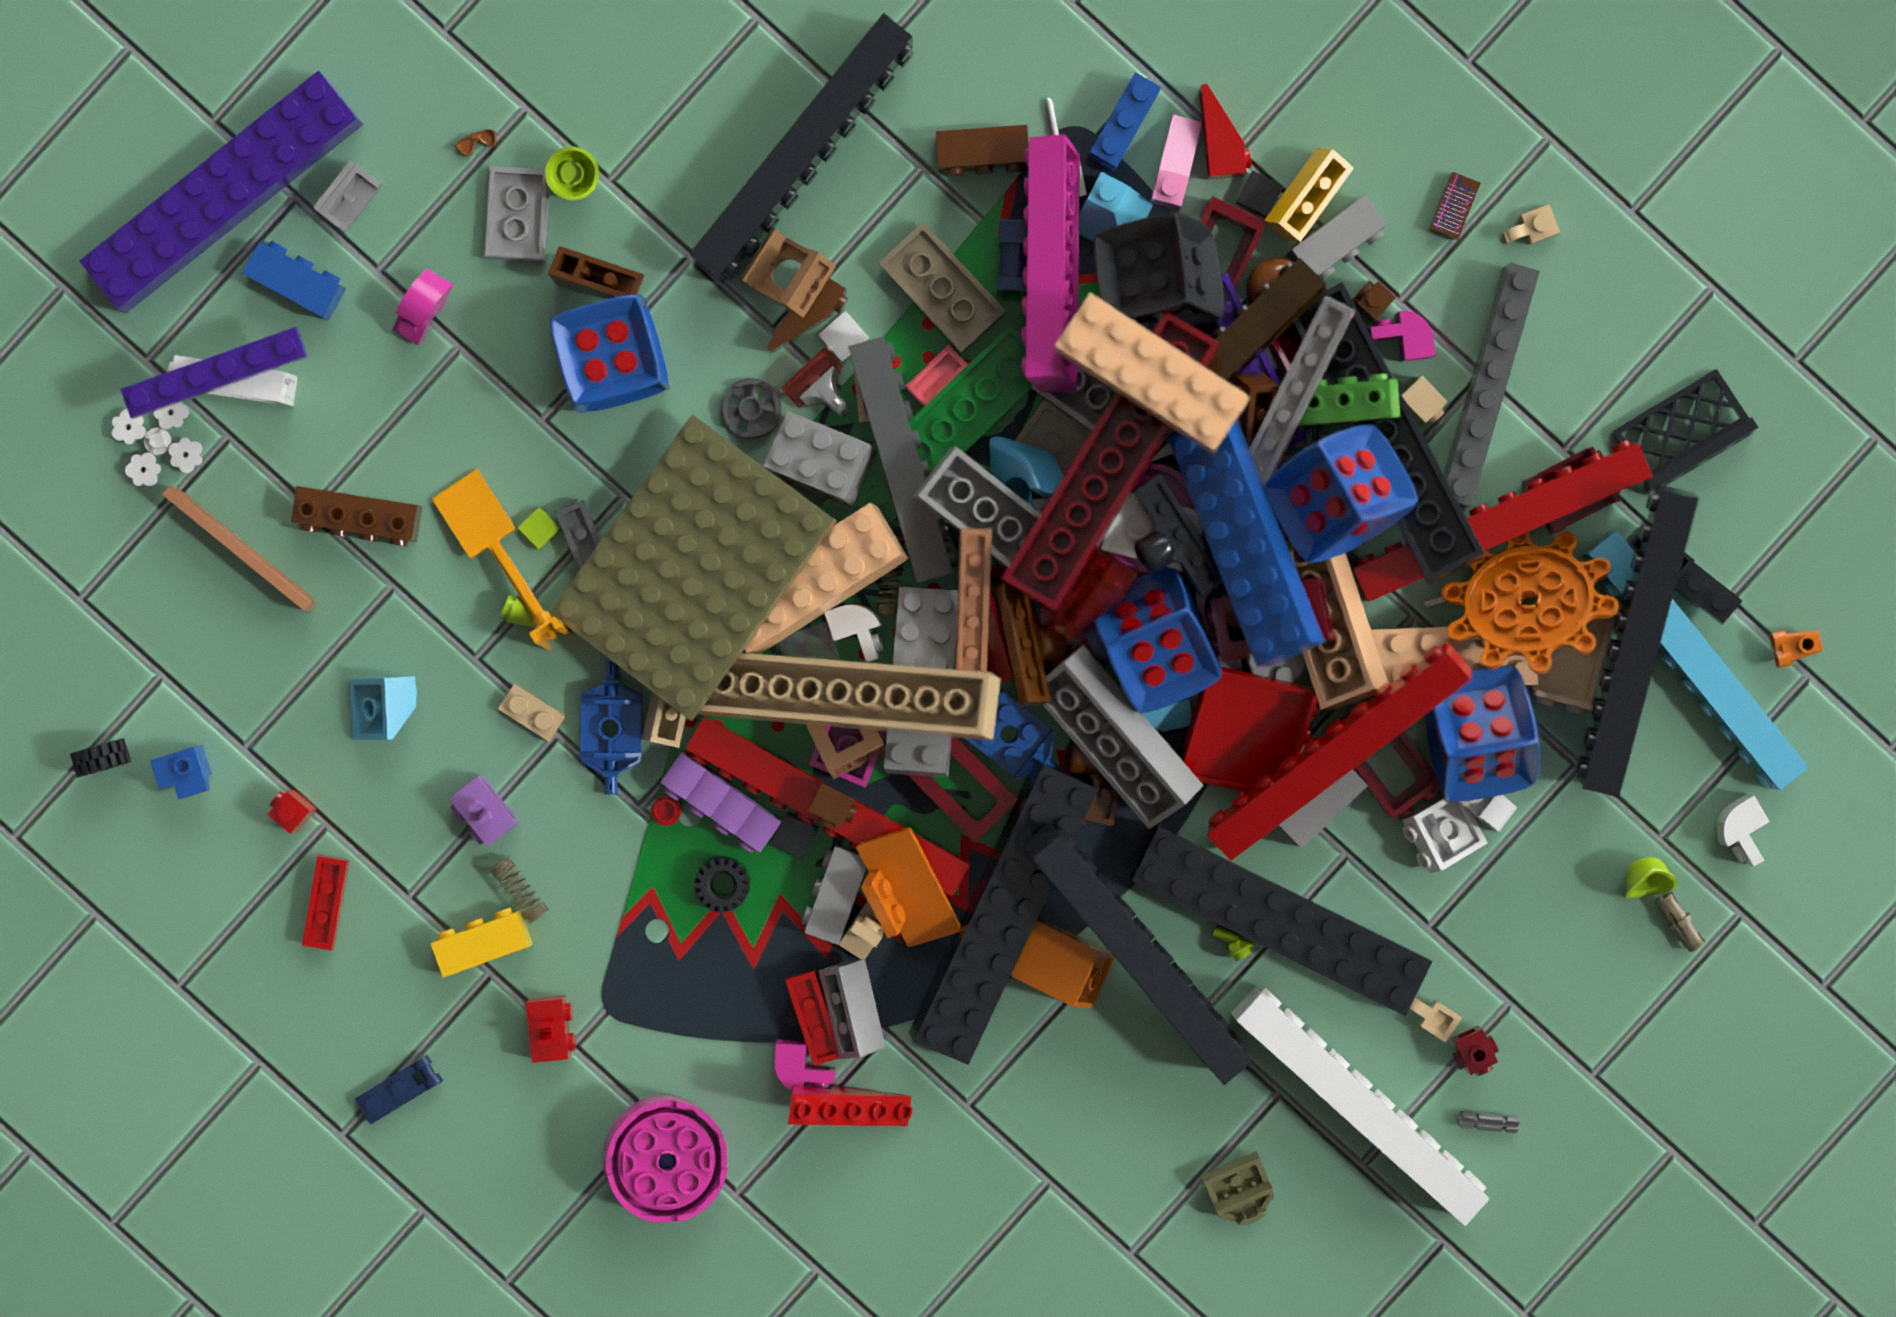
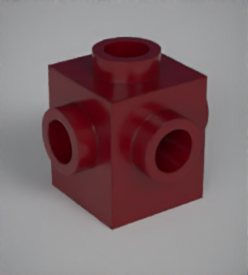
(1470, 1041)

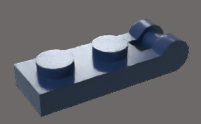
(397, 1090)

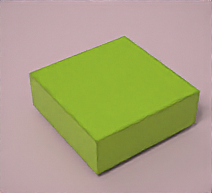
(539, 528)

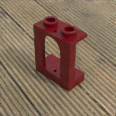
(1548, 474)

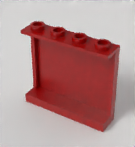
(1247, 728)

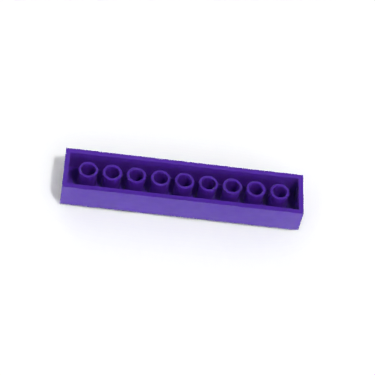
(221, 192)

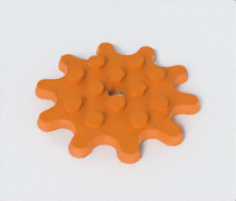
(1530, 571)

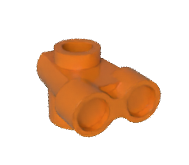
(1789, 646)

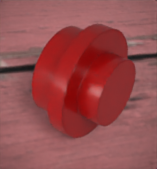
(666, 810)

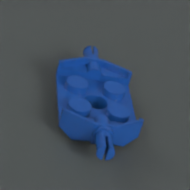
(624, 706)
(1032, 741)

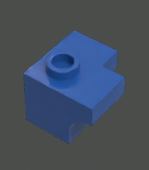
(184, 770)

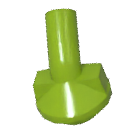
(1238, 946)

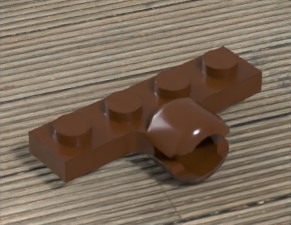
(1028, 645)
(1107, 799)

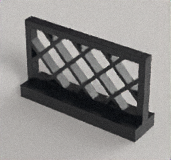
(1704, 449)

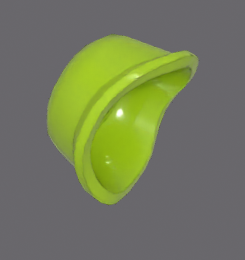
(572, 173)
(1648, 878)

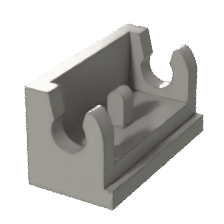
(347, 196)

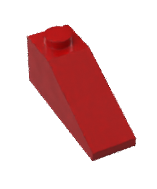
(1222, 142)

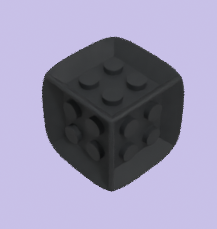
(1160, 268)

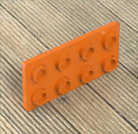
(905, 889)

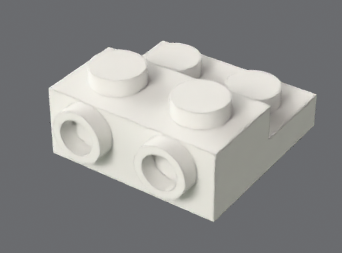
(1443, 834)

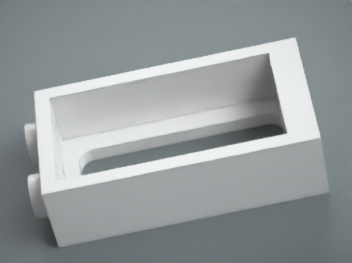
(269, 387)

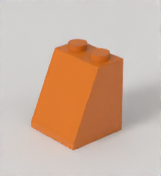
(1063, 965)

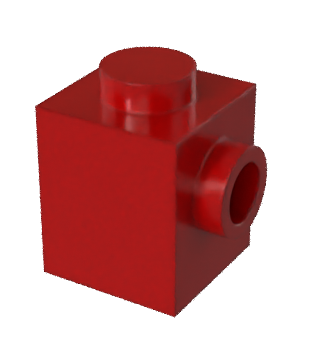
(291, 810)

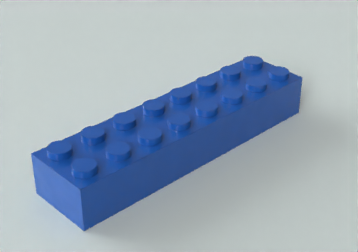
(1248, 547)

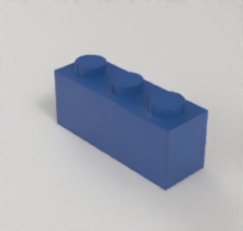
(1124, 122)
(295, 279)

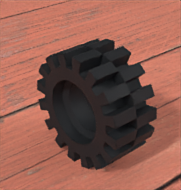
(100, 757)
(709, 898)

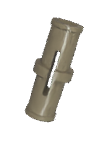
(1680, 921)

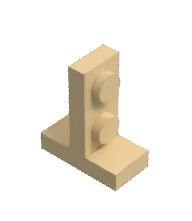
(863, 933)

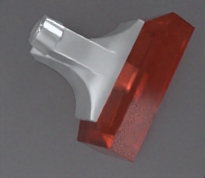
(817, 383)

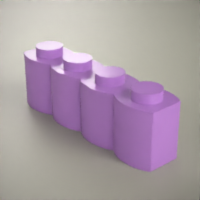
(721, 802)

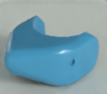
(1024, 468)

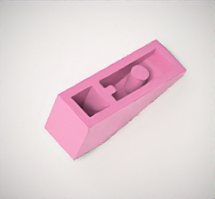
(1176, 163)

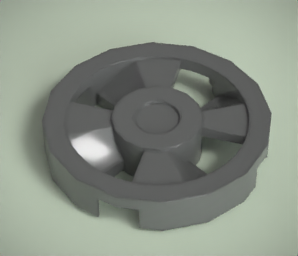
(751, 408)

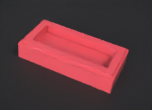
(936, 375)

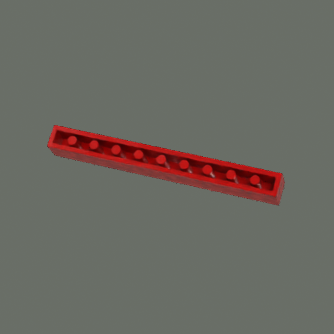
(1517, 513)
(1339, 750)
(797, 789)

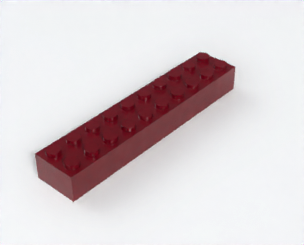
(1097, 485)

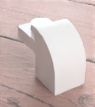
(857, 620)
(1492, 811)
(1736, 824)

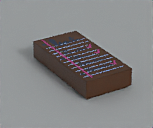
(1454, 206)

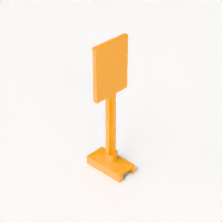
(480, 525)

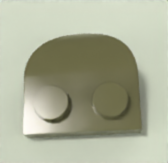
(1240, 1189)

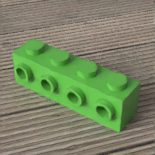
(1353, 401)

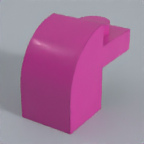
(420, 305)
(1413, 335)
(792, 1067)

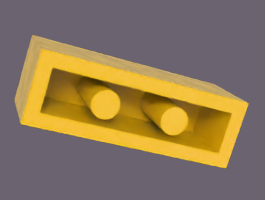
(1308, 194)
(481, 942)

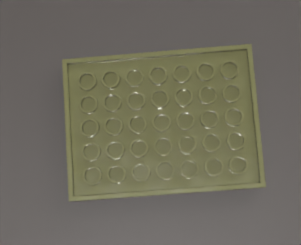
(692, 567)

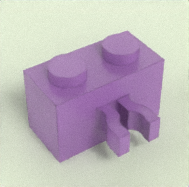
(483, 811)

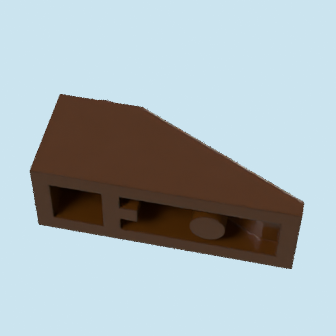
(592, 275)
(828, 301)

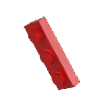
(325, 902)
(813, 1016)

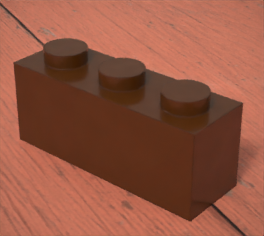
(982, 149)

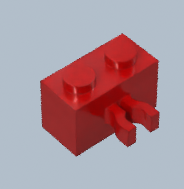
(550, 1029)

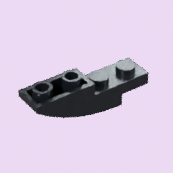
(1701, 588)

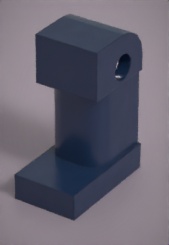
(1012, 256)

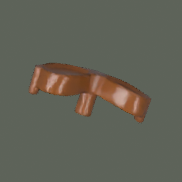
(467, 144)

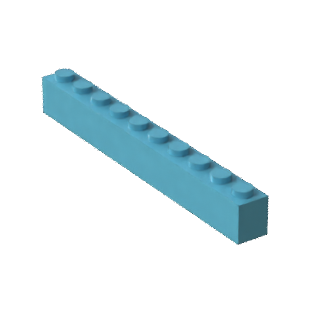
(1709, 679)

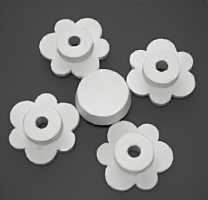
(157, 442)

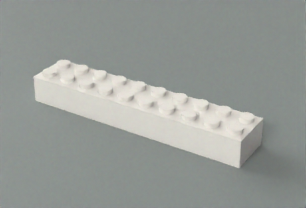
(1367, 1111)

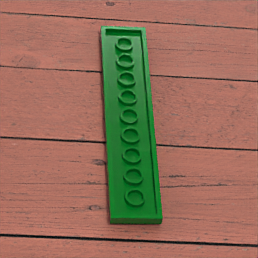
(953, 417)

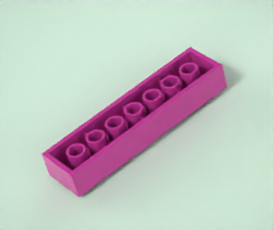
(1051, 259)

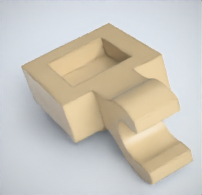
(1534, 225)
(1436, 1018)

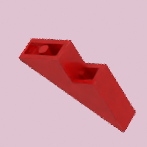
(848, 1107)

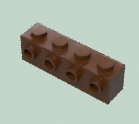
(1262, 393)
(356, 514)

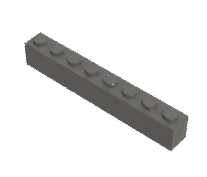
(1489, 381)
(900, 457)

